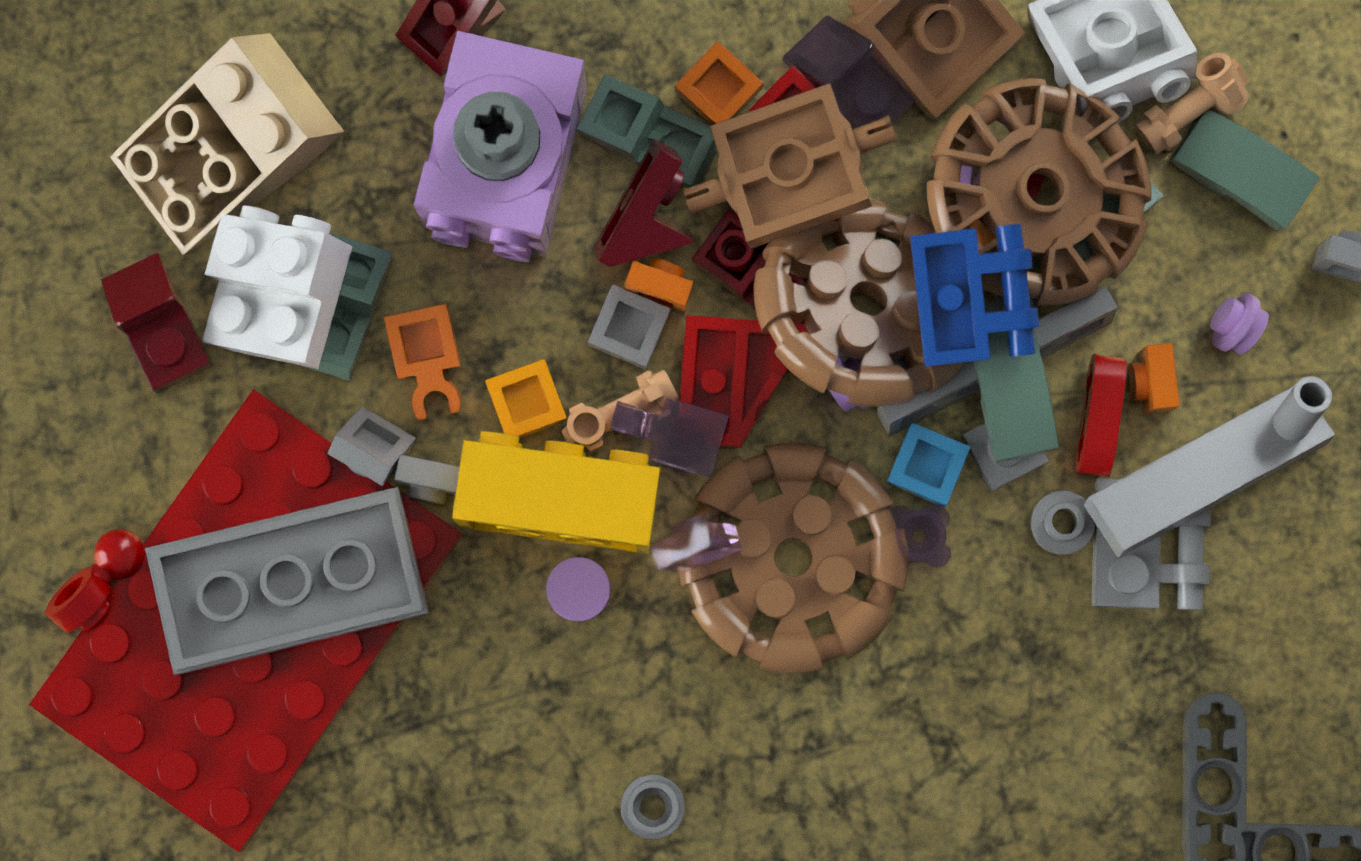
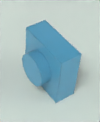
(928, 464)

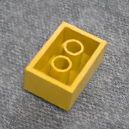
(557, 493)

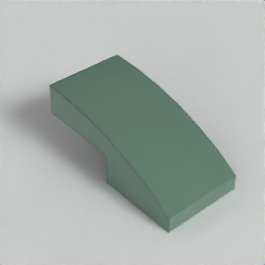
(630, 119)
(1245, 168)
(354, 308)
(1015, 401)

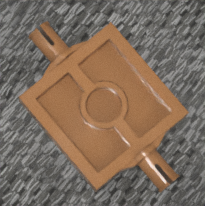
(790, 165)

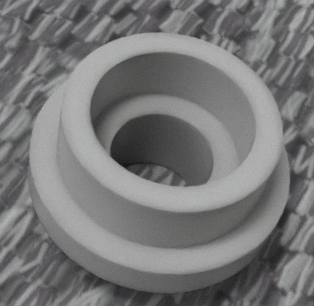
(1043, 528)
(658, 827)

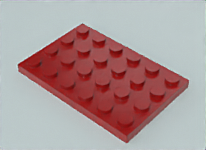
(236, 732)

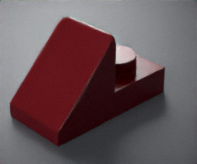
(433, 25)
(635, 225)
(156, 323)

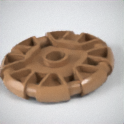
(1068, 161)
(833, 323)
(832, 565)

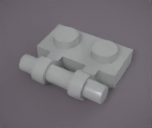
(1136, 576)

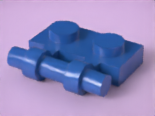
(953, 300)

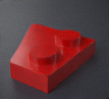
(730, 370)

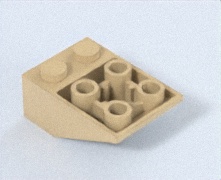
(226, 139)

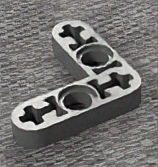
(1242, 837)

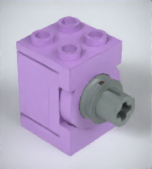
(501, 146)

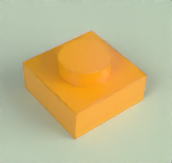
(526, 400)

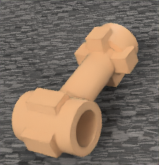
(1220, 87)
(588, 425)

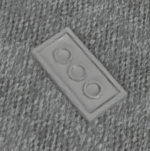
(286, 581)

